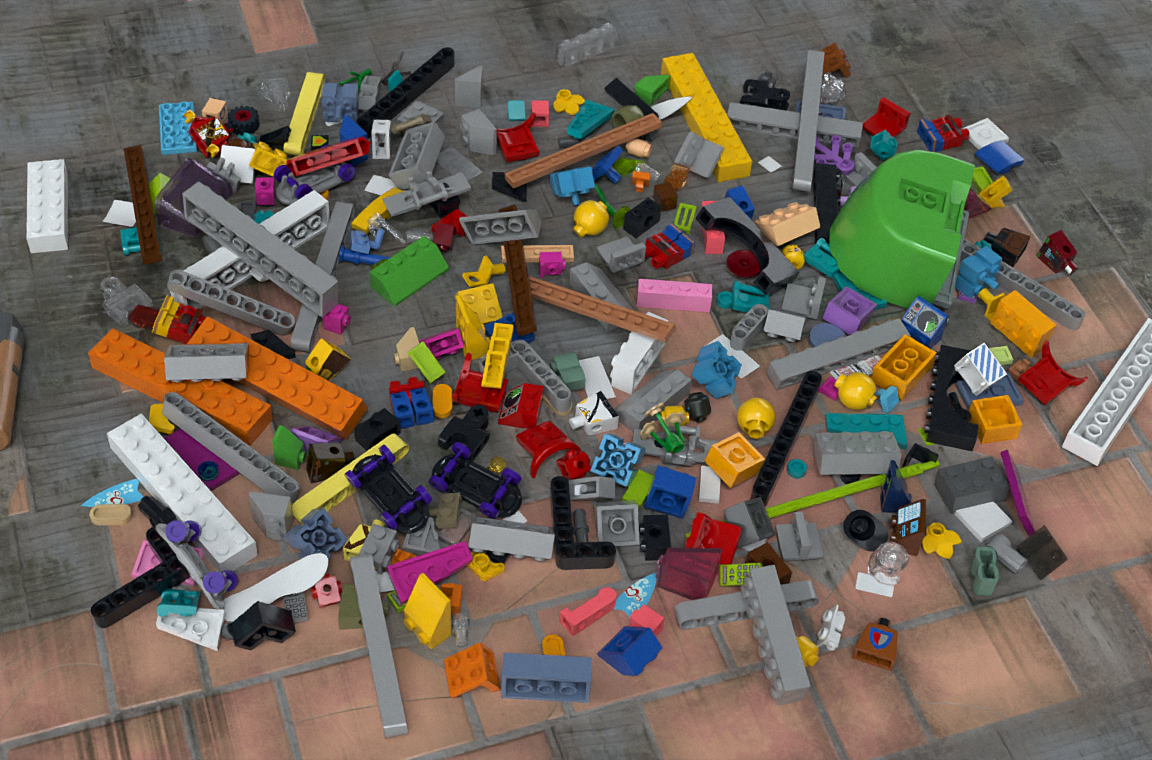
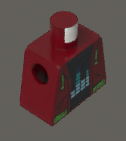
(1058, 253)

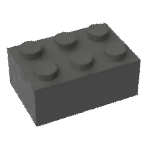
(971, 484)

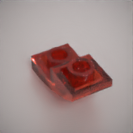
(143, 316)

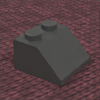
(752, 519)

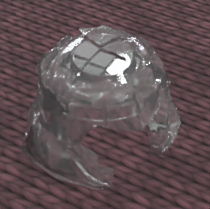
(831, 90)
(888, 562)

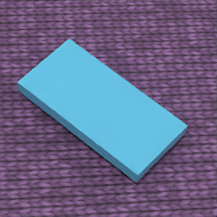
(174, 129)

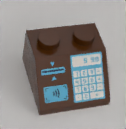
(909, 526)

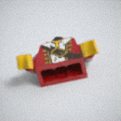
(208, 133)

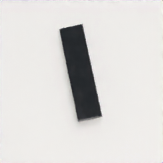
(625, 96)

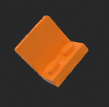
(471, 669)

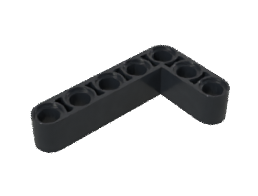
(575, 560)
(148, 582)

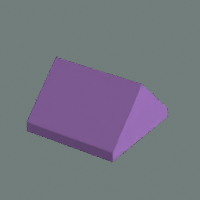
(313, 435)

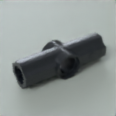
(155, 511)

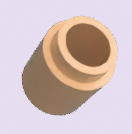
(639, 147)

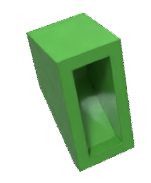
(652, 87)
(288, 449)

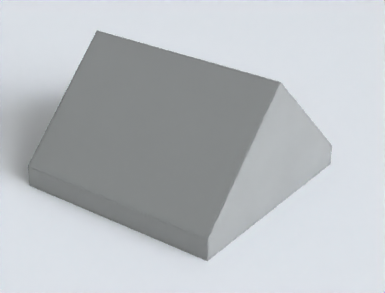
(469, 88)

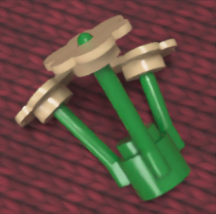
(674, 443)

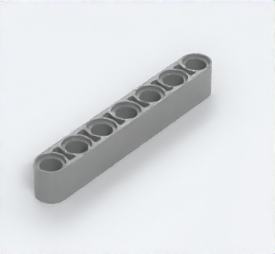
(223, 295)
(734, 607)

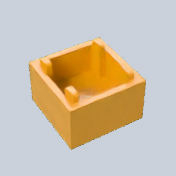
(995, 419)
(734, 460)

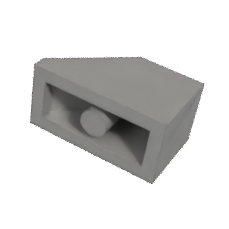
(592, 489)

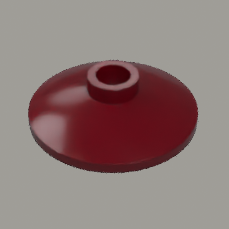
(743, 263)

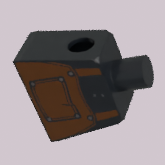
(1008, 245)

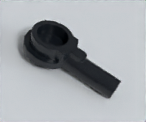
(965, 414)

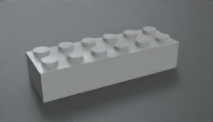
(775, 635)

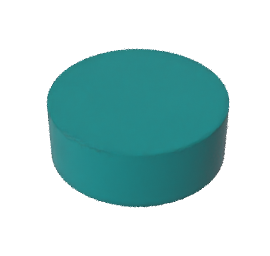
(724, 300)
(796, 468)

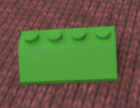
(408, 271)

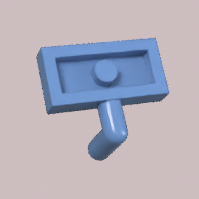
(360, 242)

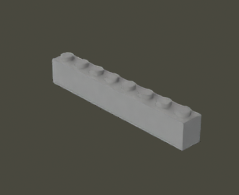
(786, 124)
(836, 354)

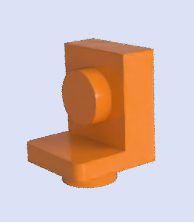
(454, 594)

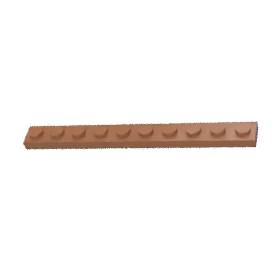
(583, 150)
(601, 310)

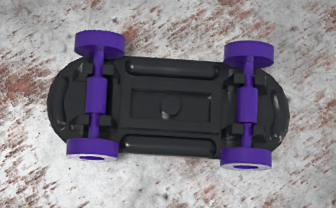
(478, 486)
(397, 501)

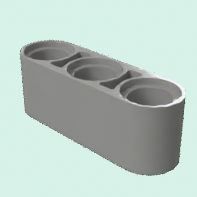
(748, 327)

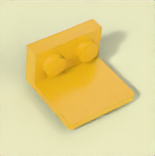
(266, 159)
(482, 302)

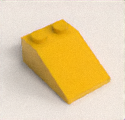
(471, 330)
(428, 613)

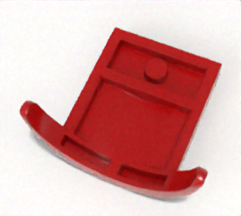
(518, 141)
(1047, 378)
(470, 389)
(542, 442)

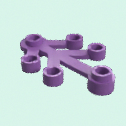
(844, 165)

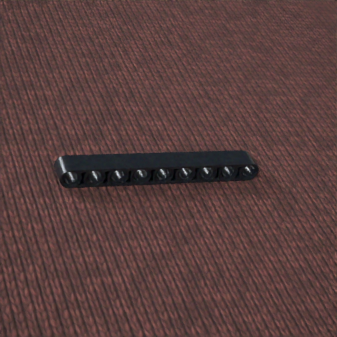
(408, 89)
(786, 437)

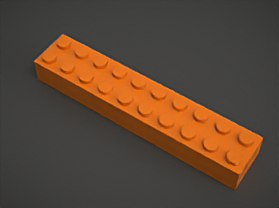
(144, 371)
(290, 383)

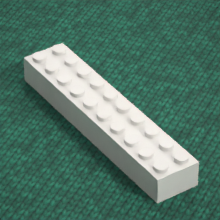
(292, 225)
(1114, 400)
(179, 488)

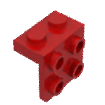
(889, 118)
(714, 534)

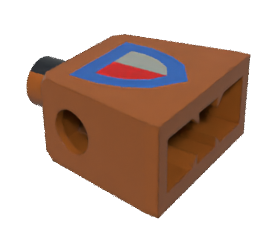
(877, 645)

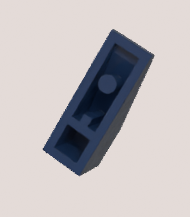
(894, 490)

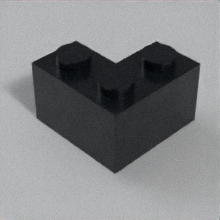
(261, 623)

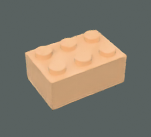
(788, 223)

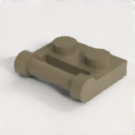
(402, 127)

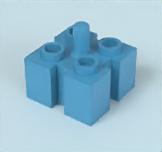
(572, 182)
(978, 272)
(716, 370)
(618, 459)

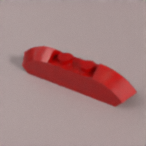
(328, 155)

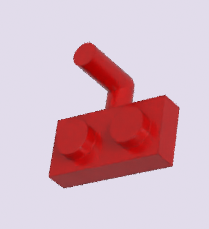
(452, 219)

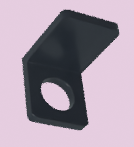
(921, 454)

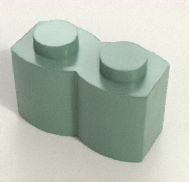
(568, 369)
(984, 571)

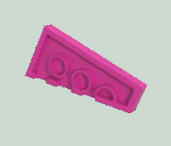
(435, 565)

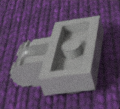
(227, 175)

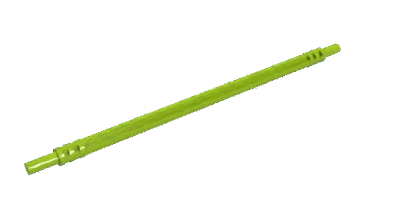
(841, 491)

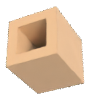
(215, 108)

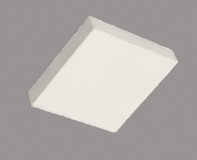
(984, 133)
(241, 158)
(984, 520)

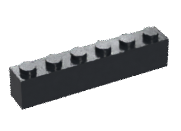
(826, 198)

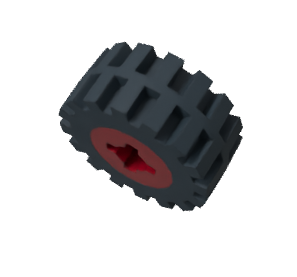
(244, 120)

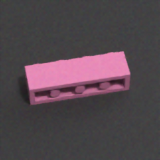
(674, 295)

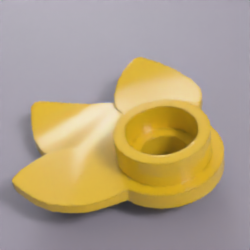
(567, 102)
(940, 542)

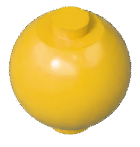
(590, 218)
(856, 390)
(756, 417)

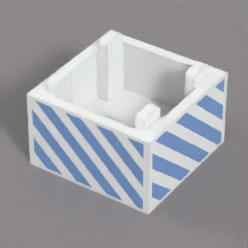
(980, 369)

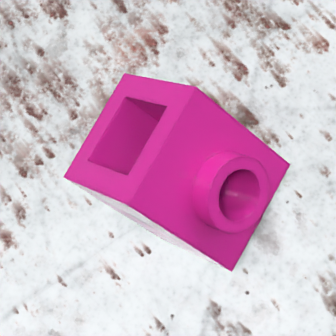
(265, 191)
(337, 319)

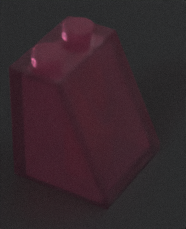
(688, 571)

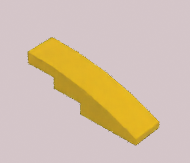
(377, 205)
(497, 355)

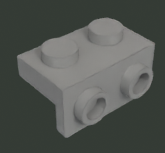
(381, 544)

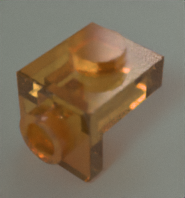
(677, 176)

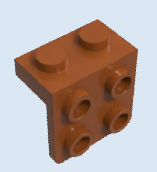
(835, 59)

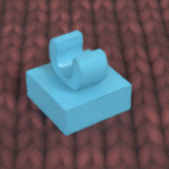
(888, 398)

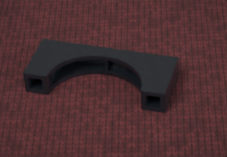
(728, 217)
(944, 423)

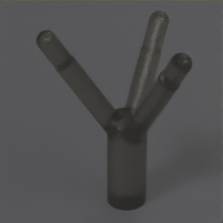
(394, 67)

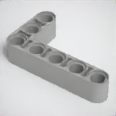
(537, 372)

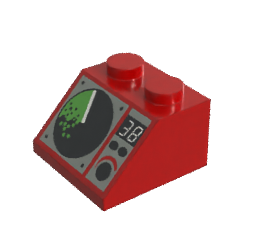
(522, 406)

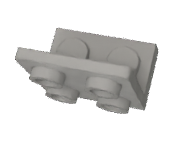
(699, 154)
(622, 254)
(804, 300)

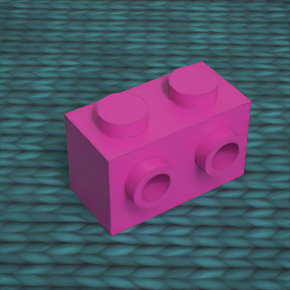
(444, 342)

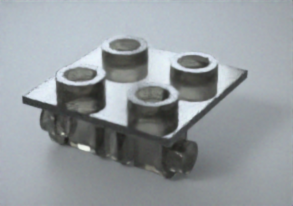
(1042, 552)

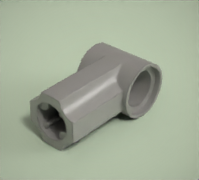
(1007, 554)

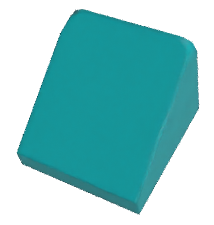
(394, 80)
(516, 110)

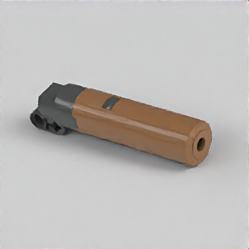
(10, 363)

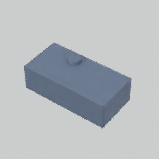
(546, 677)

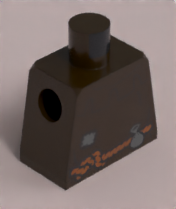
(326, 460)

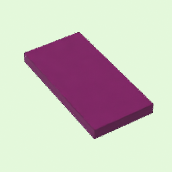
(195, 453)
(1018, 492)

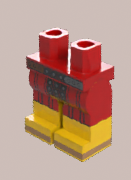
(177, 321)

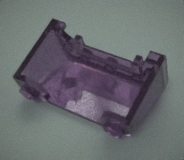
(170, 199)

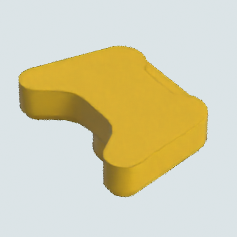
(159, 421)
(483, 567)

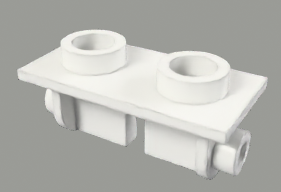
(832, 621)

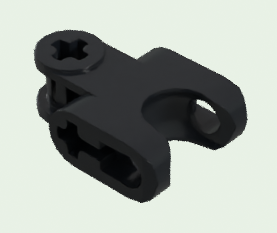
(764, 95)
(468, 431)

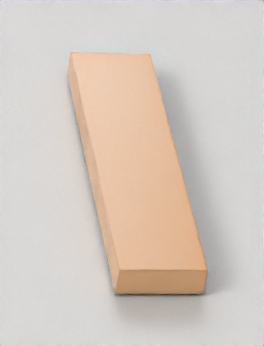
(533, 251)

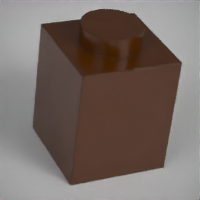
(665, 196)

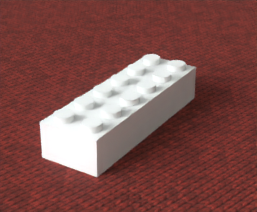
(47, 206)

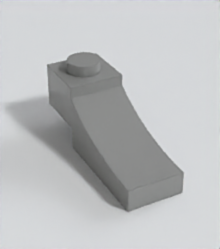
(369, 92)

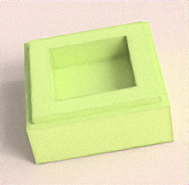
(1002, 355)

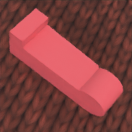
(588, 612)

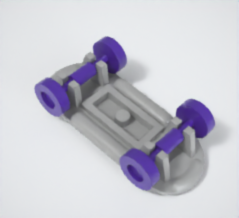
(295, 187)
(212, 583)

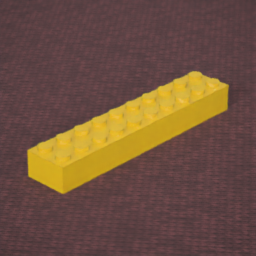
(706, 115)

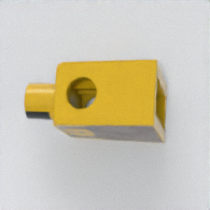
(326, 359)

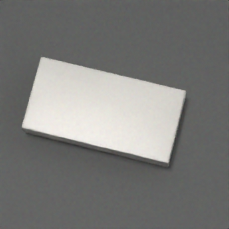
(709, 486)

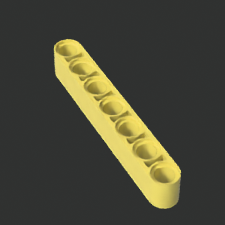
(304, 113)
(337, 487)

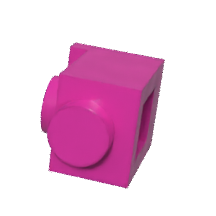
(551, 263)

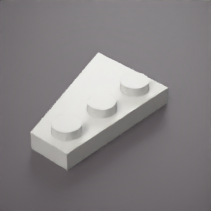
(200, 628)

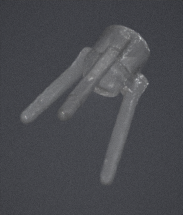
(378, 221)

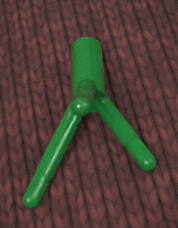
(360, 76)
(610, 209)

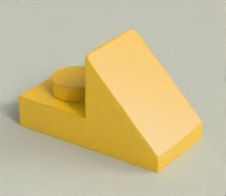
(996, 191)

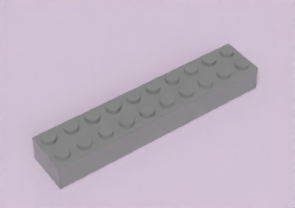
(261, 249)

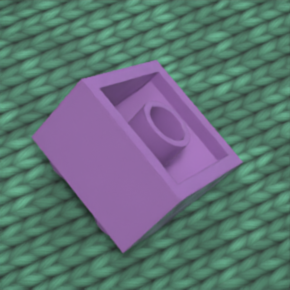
(849, 310)

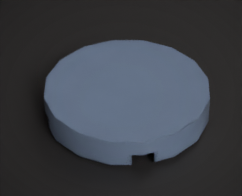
(824, 333)

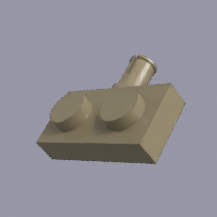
(447, 510)

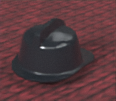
(865, 530)

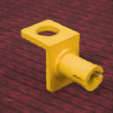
(484, 273)
(991, 301)

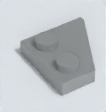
(422, 541)

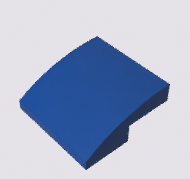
(999, 157)

